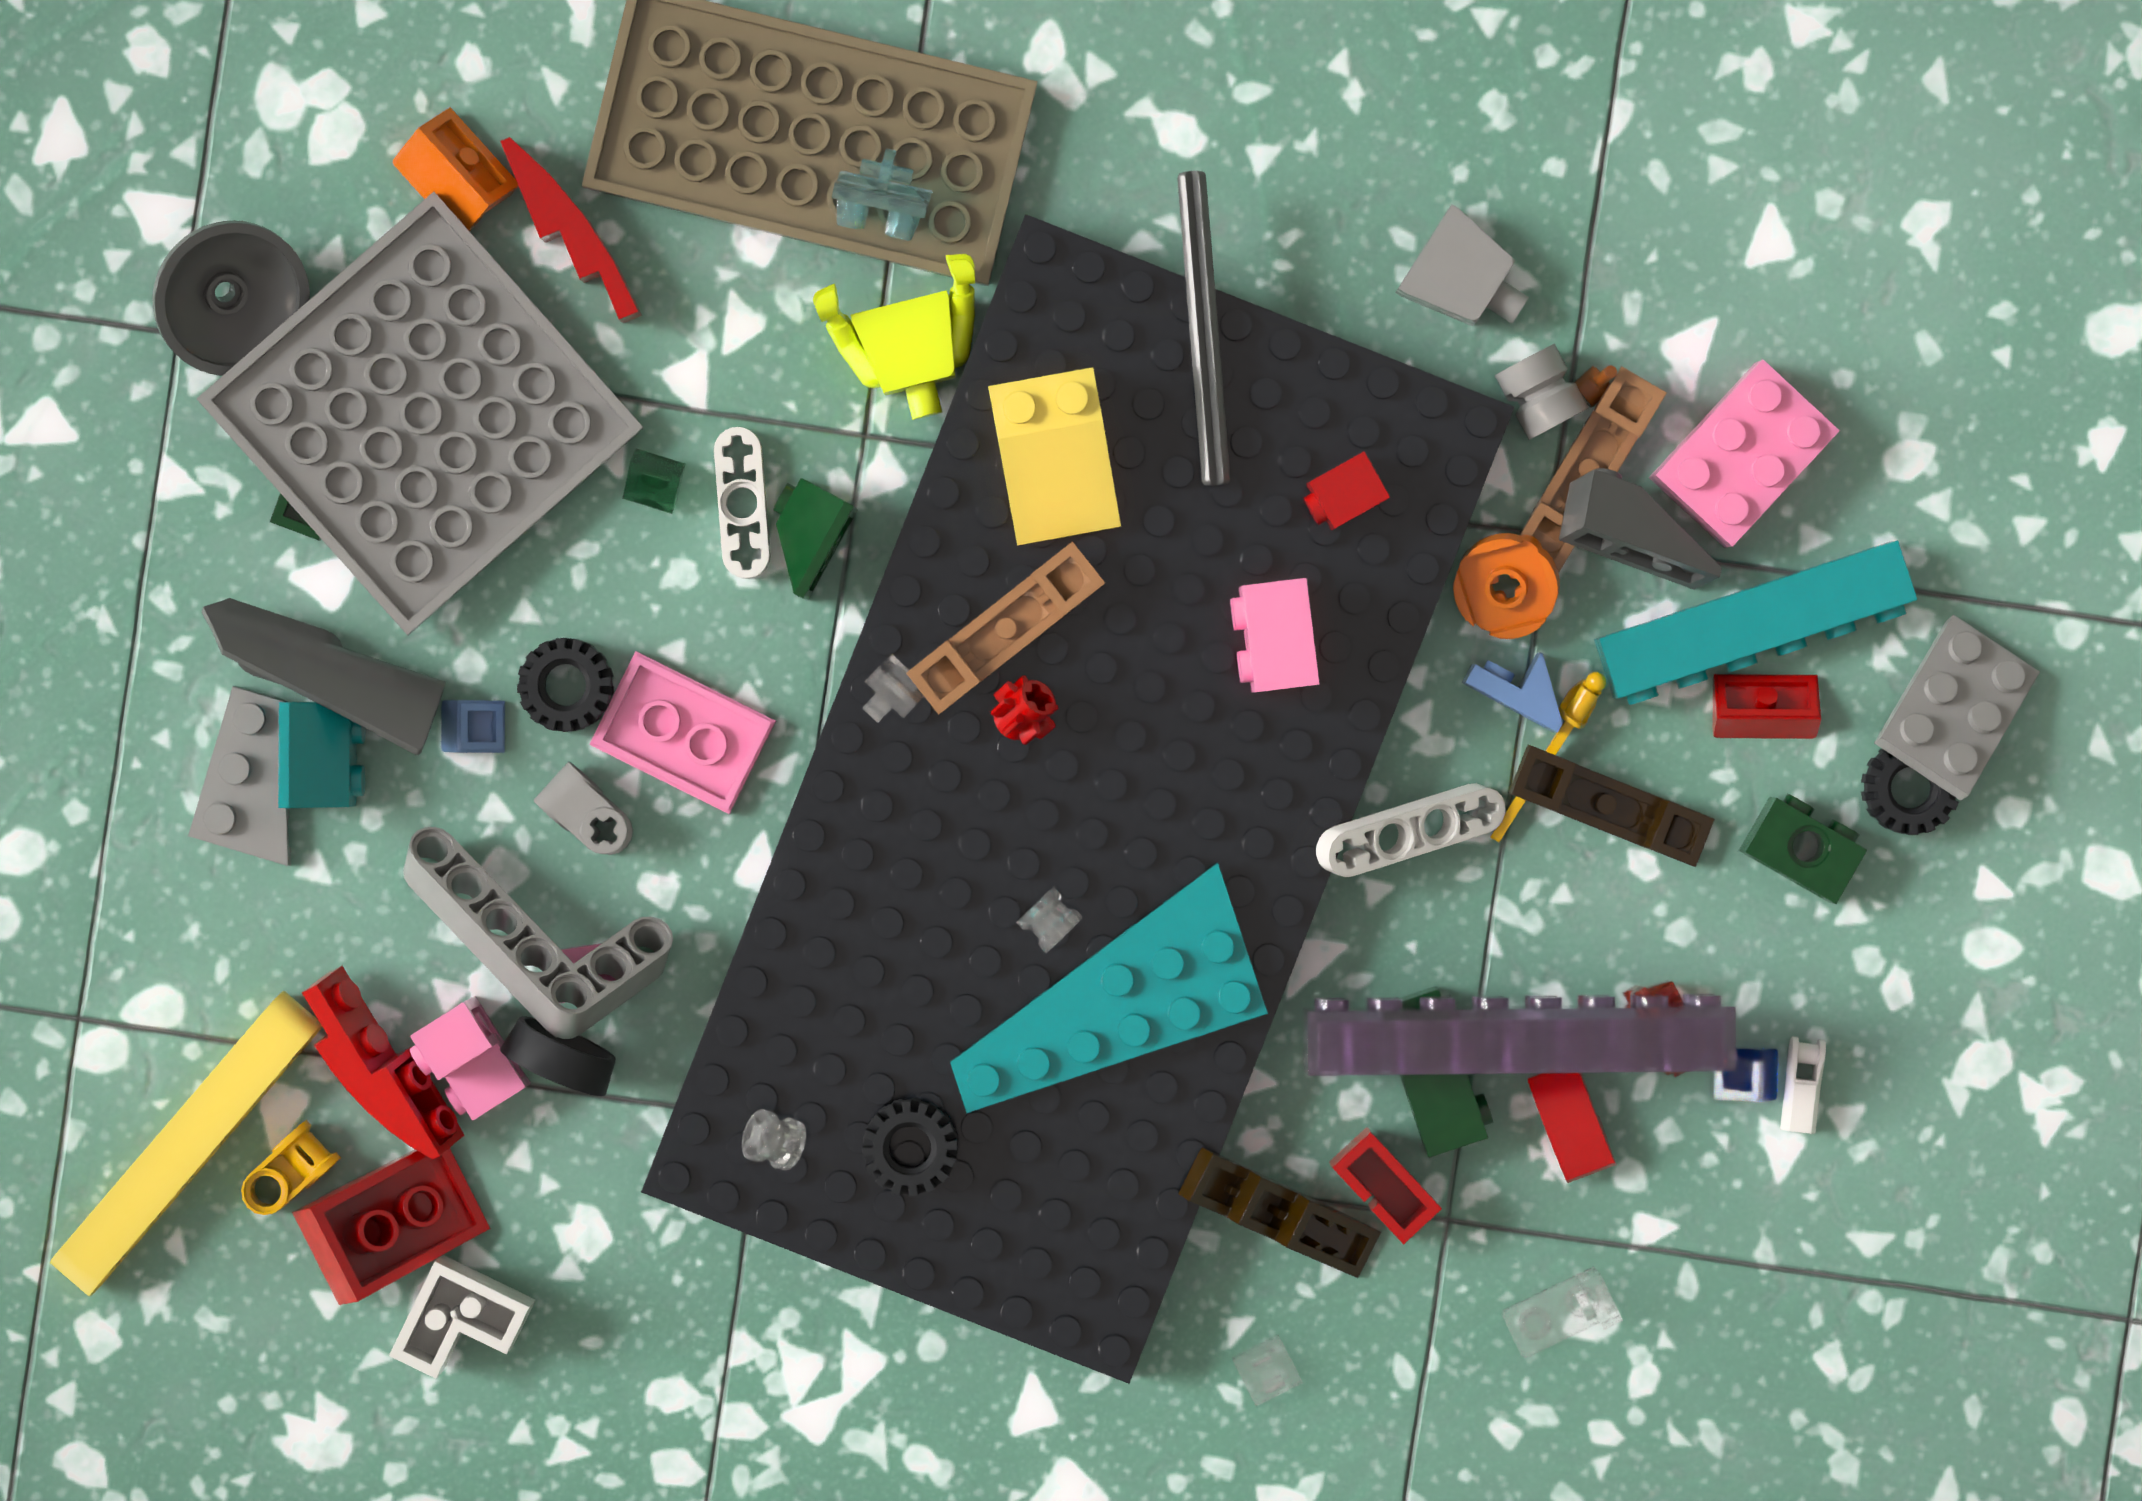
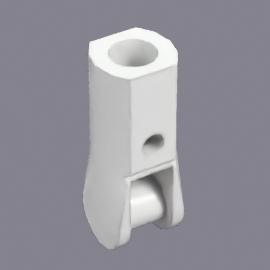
(1802, 1094)

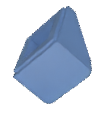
(473, 726)

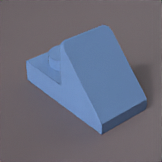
(1531, 699)

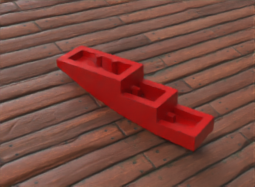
(559, 216)

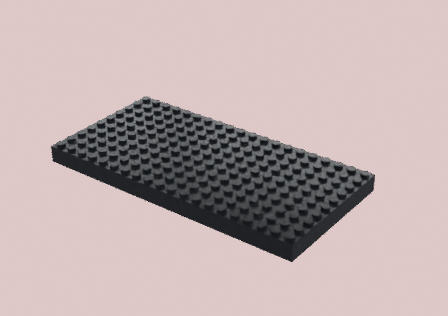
(931, 834)

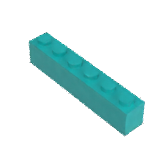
(1756, 620)

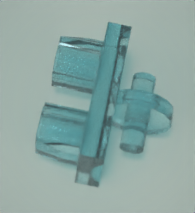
(859, 192)

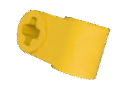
(290, 1168)

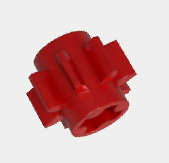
(1024, 710)

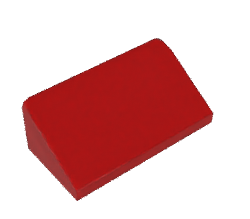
(1766, 706)

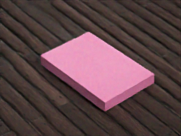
(682, 732)

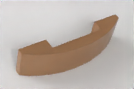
(1601, 443)
(1005, 628)

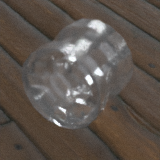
(1049, 919)
(773, 1139)

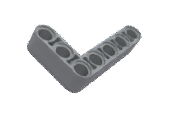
(528, 944)

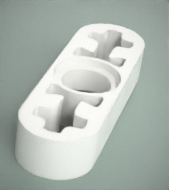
(751, 463)

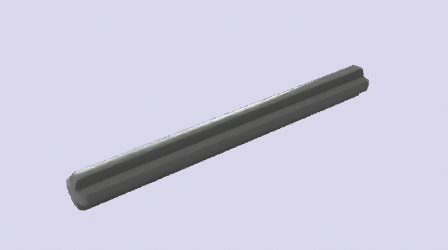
(1203, 328)

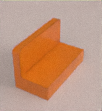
(456, 166)

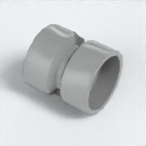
(1541, 391)

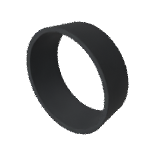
(568, 1062)

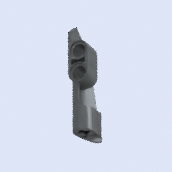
(315, 665)

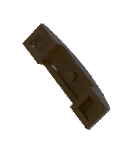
(1611, 806)

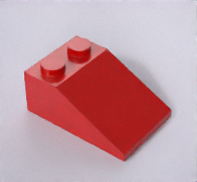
(390, 1223)

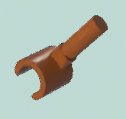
(1594, 383)

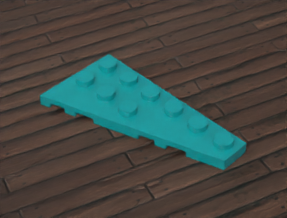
(1146, 990)

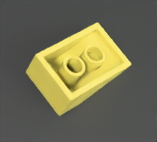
(1055, 456)

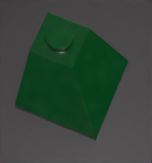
(810, 532)

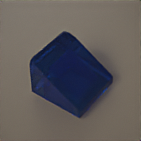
(1754, 1076)

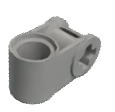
(579, 805)

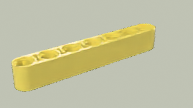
(186, 1143)

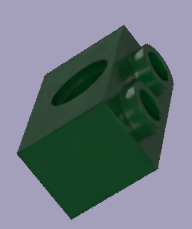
(1772, 846)

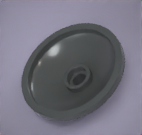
(264, 292)

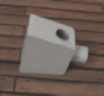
(1462, 273)

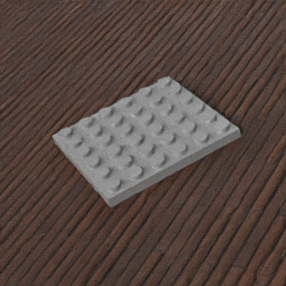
(420, 413)

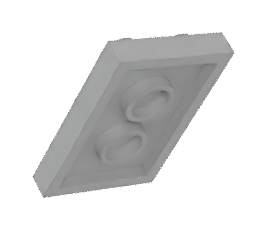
(1957, 707)

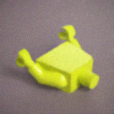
(910, 341)

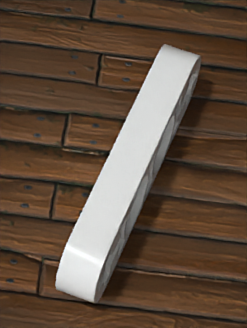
(1411, 833)

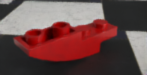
(370, 1070)

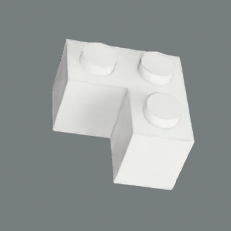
(456, 1303)

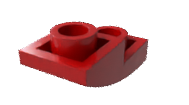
(1571, 1124)

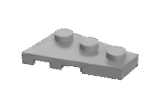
(241, 783)

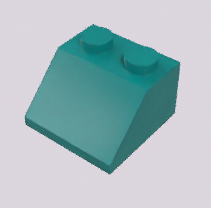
(318, 757)

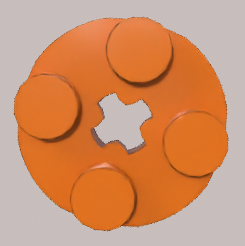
(1490, 609)

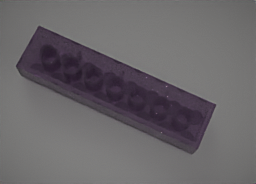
(1519, 1038)

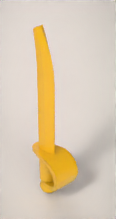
(1575, 710)

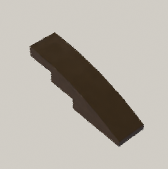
(1279, 1212)

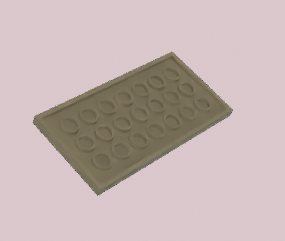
(763, 112)

